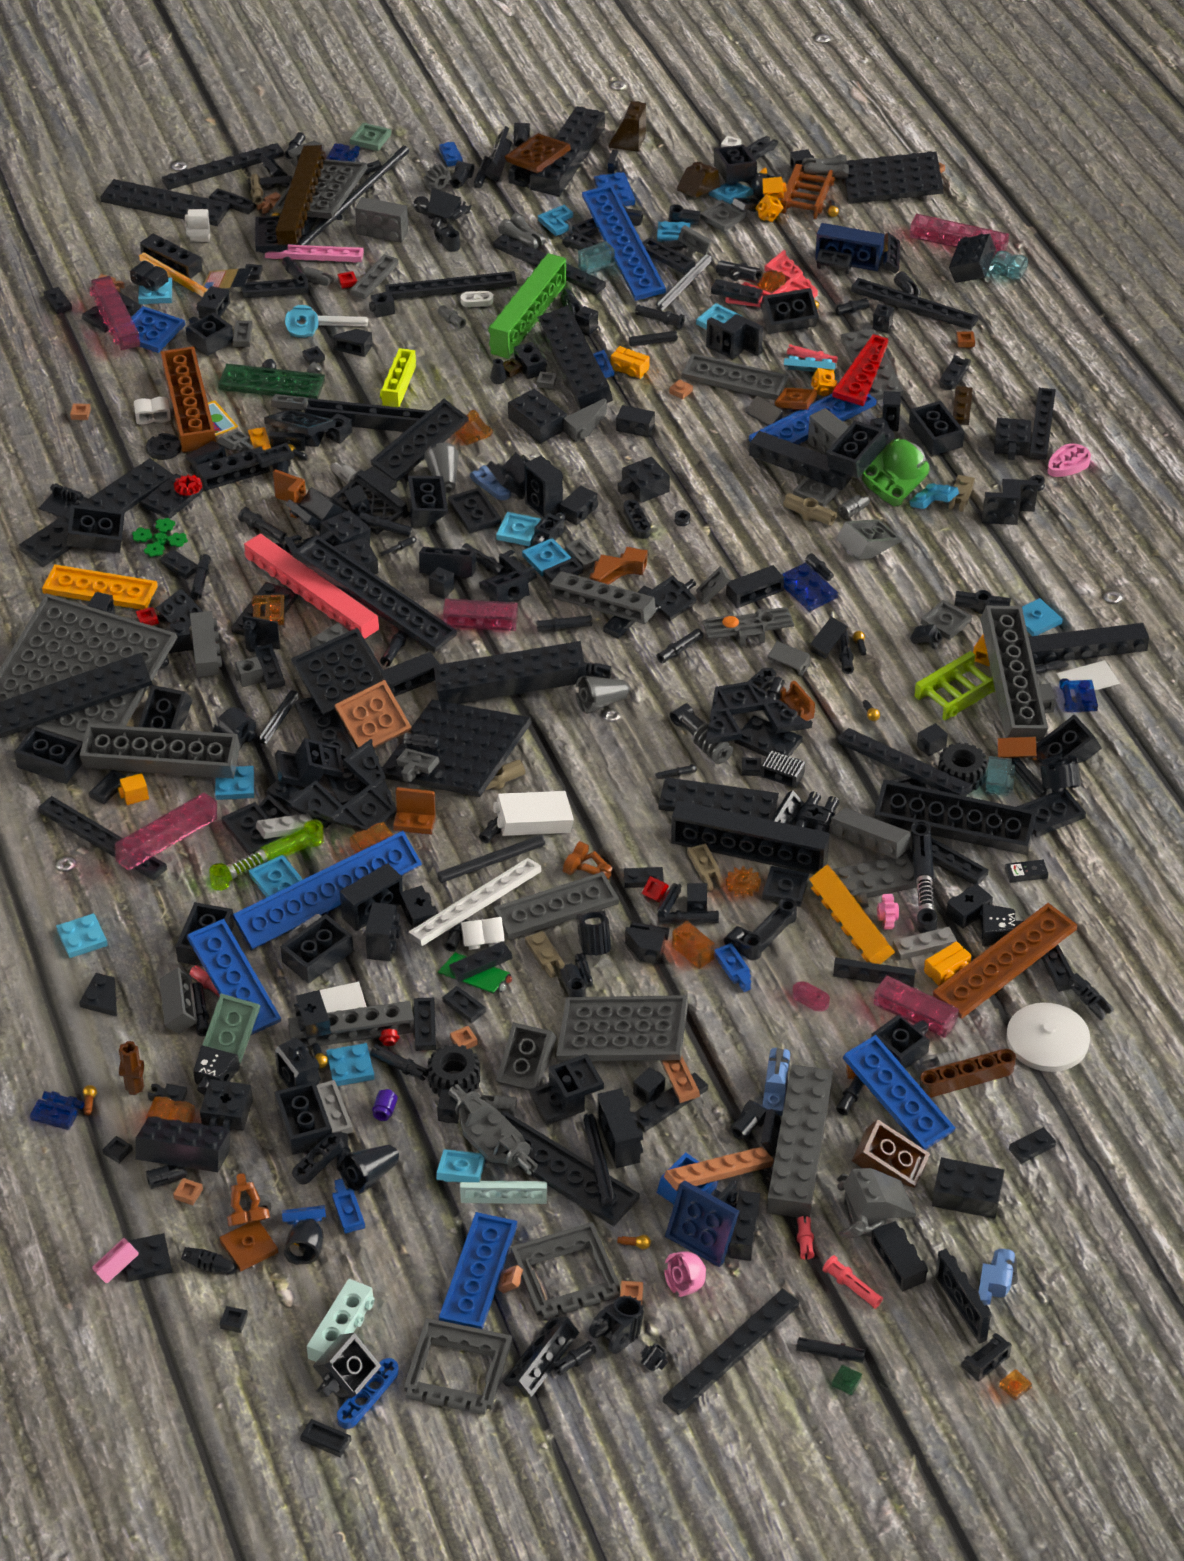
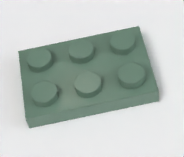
(231, 1025)

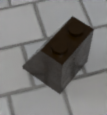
(631, 128)

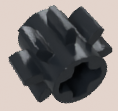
(654, 1357)

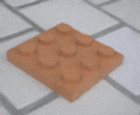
(373, 715)

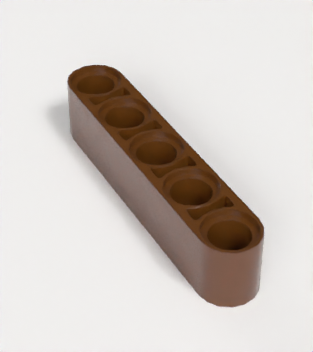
(968, 1072)

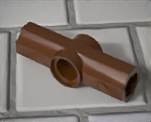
(131, 1068)

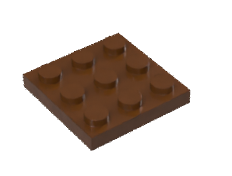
(537, 152)

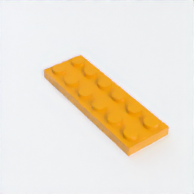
(83, 584)

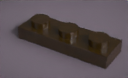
(962, 404)

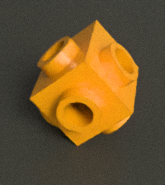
(769, 208)
(824, 381)

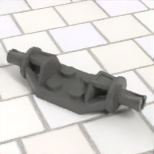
(491, 1131)

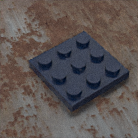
(701, 1223)

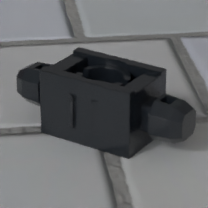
(549, 527)

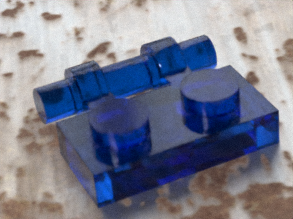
(343, 153)
(56, 1115)

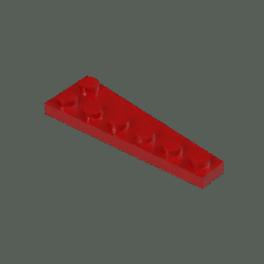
(860, 376)

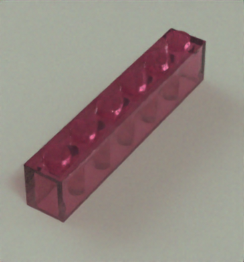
(949, 232)
(115, 313)
(166, 831)

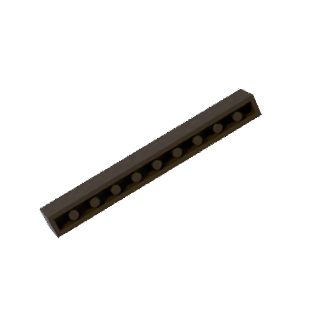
(300, 195)

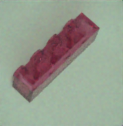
(481, 614)
(916, 1006)

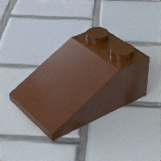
(891, 1154)

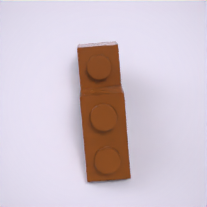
(611, 568)

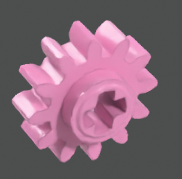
(887, 911)

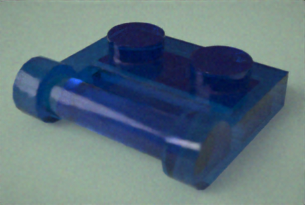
(1084, 695)

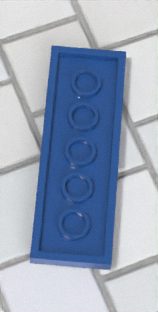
(232, 971)
(898, 1093)
(478, 1271)

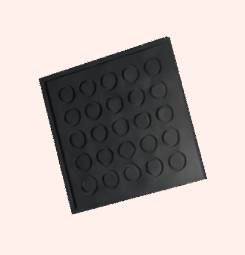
(470, 746)

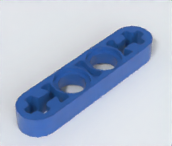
(371, 1395)

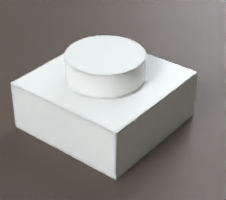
(730, 141)

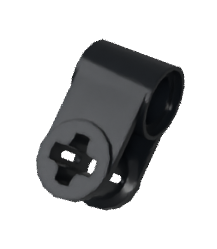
(448, 238)

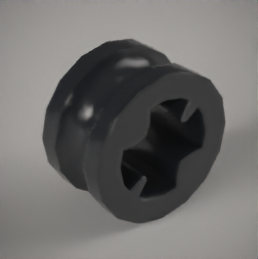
(1041, 480)
(682, 514)

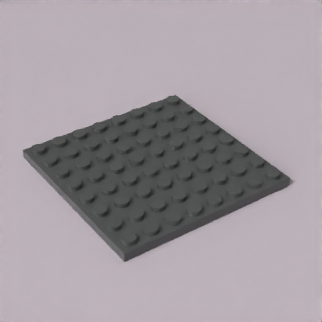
(74, 639)

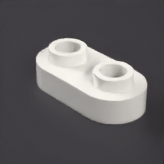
(476, 299)

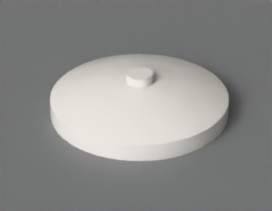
(1048, 1037)

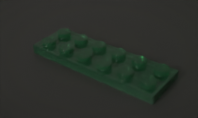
(270, 381)

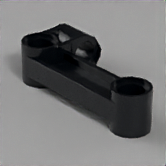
(754, 943)

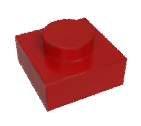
(347, 279)
(147, 616)
(655, 889)

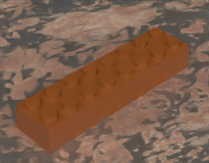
(188, 398)

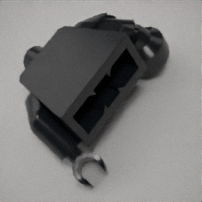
(441, 207)

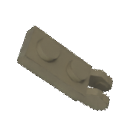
(965, 486)
(705, 865)
(544, 953)

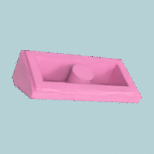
(115, 1260)

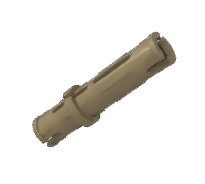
(256, 191)

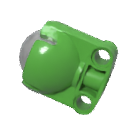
(896, 471)

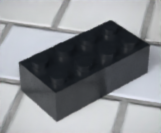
(182, 1144)

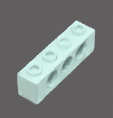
(341, 1311)

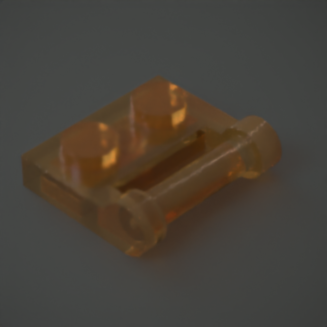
(469, 433)
(274, 607)

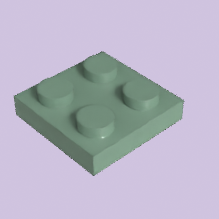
(370, 136)

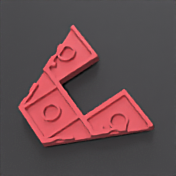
(793, 276)

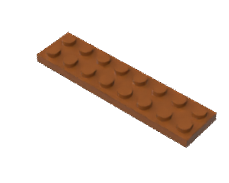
(1005, 959)

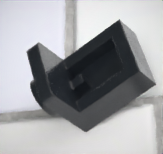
(926, 633)

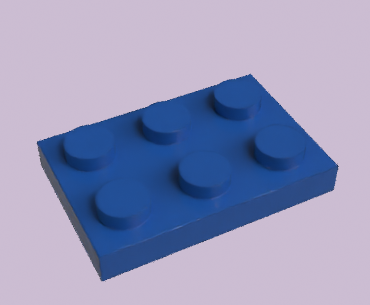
(620, 185)

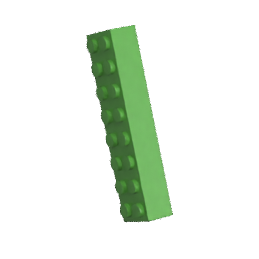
(526, 305)

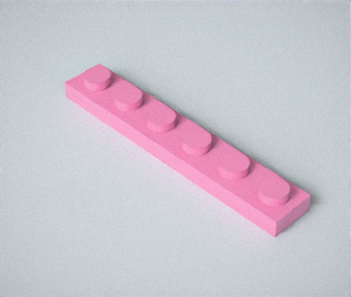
(320, 253)

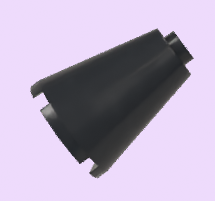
(367, 1166)

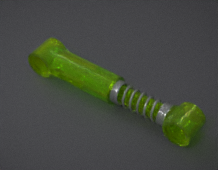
(309, 835)

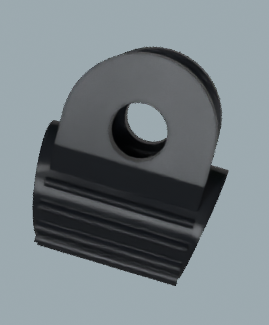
(594, 938)
(626, 1312)

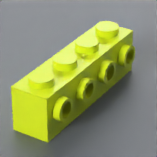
(398, 378)

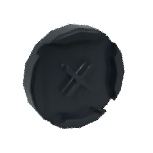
(163, 446)

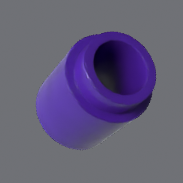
(384, 1104)

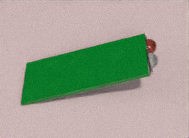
(486, 980)

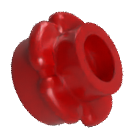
(389, 1037)

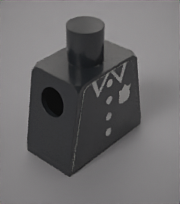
(996, 923)
(214, 1065)

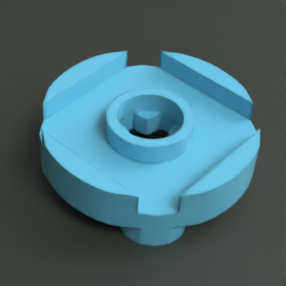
(301, 330)

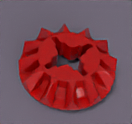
(194, 485)

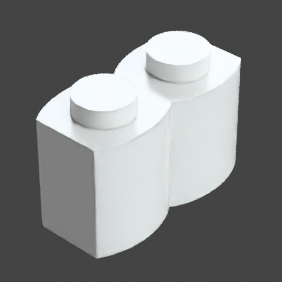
(198, 225)
(152, 410)
(482, 932)

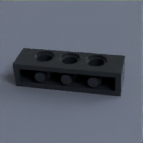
(172, 255)
(230, 469)

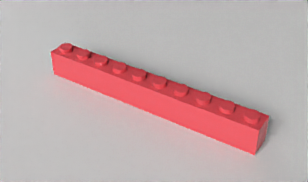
(310, 586)

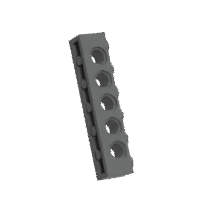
(603, 597)
(360, 1024)

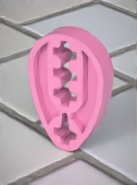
(1060, 461)

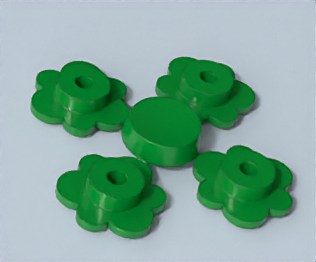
(161, 538)

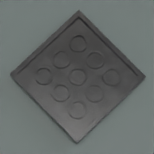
(338, 670)

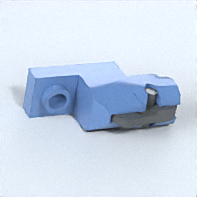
(776, 1080)
(998, 1275)

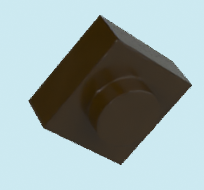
(512, 367)

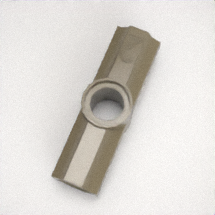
(810, 509)
(506, 773)

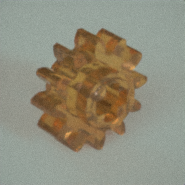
(772, 280)
(743, 881)

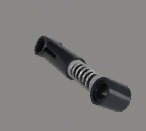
(923, 875)

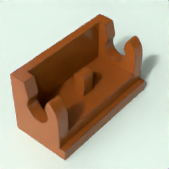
(798, 700)
(1017, 747)

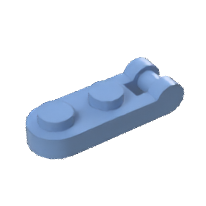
(489, 483)

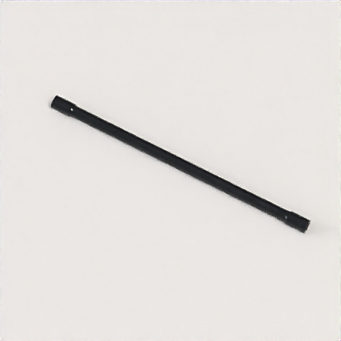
(398, 155)

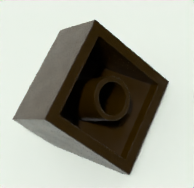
(699, 180)

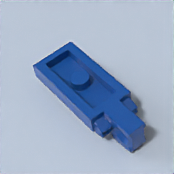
(734, 966)
(347, 1208)

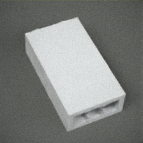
(533, 813)

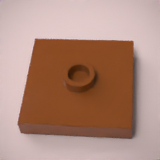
(796, 398)
(248, 1245)

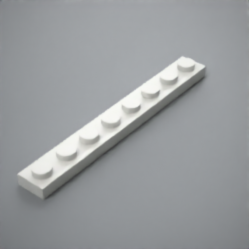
(474, 902)

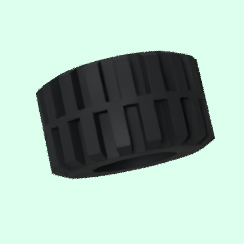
(964, 763)
(453, 1059)

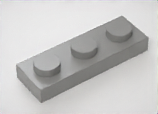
(281, 826)
(923, 943)
(335, 1107)

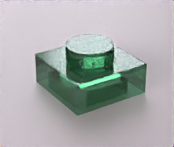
(846, 1380)

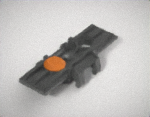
(748, 624)

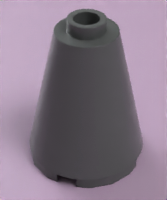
(443, 462)
(599, 692)

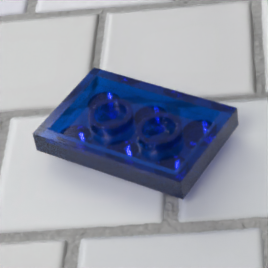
(808, 587)

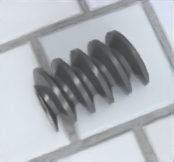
(717, 752)

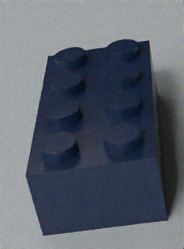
(863, 245)

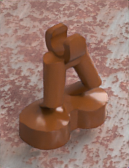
(579, 855)
(241, 1216)

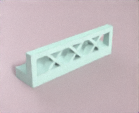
(504, 1192)

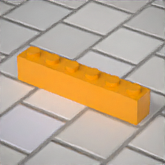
(851, 915)

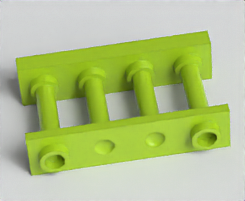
(951, 672)

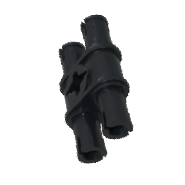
(816, 816)

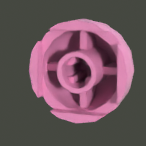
(685, 1273)

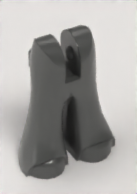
(822, 166)
(521, 231)

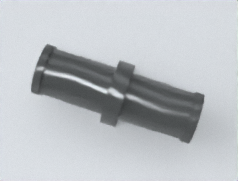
(452, 316)

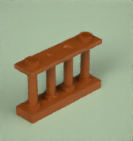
(795, 184)

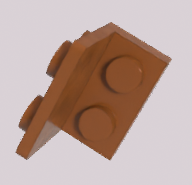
(288, 487)
(415, 811)

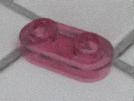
(809, 994)

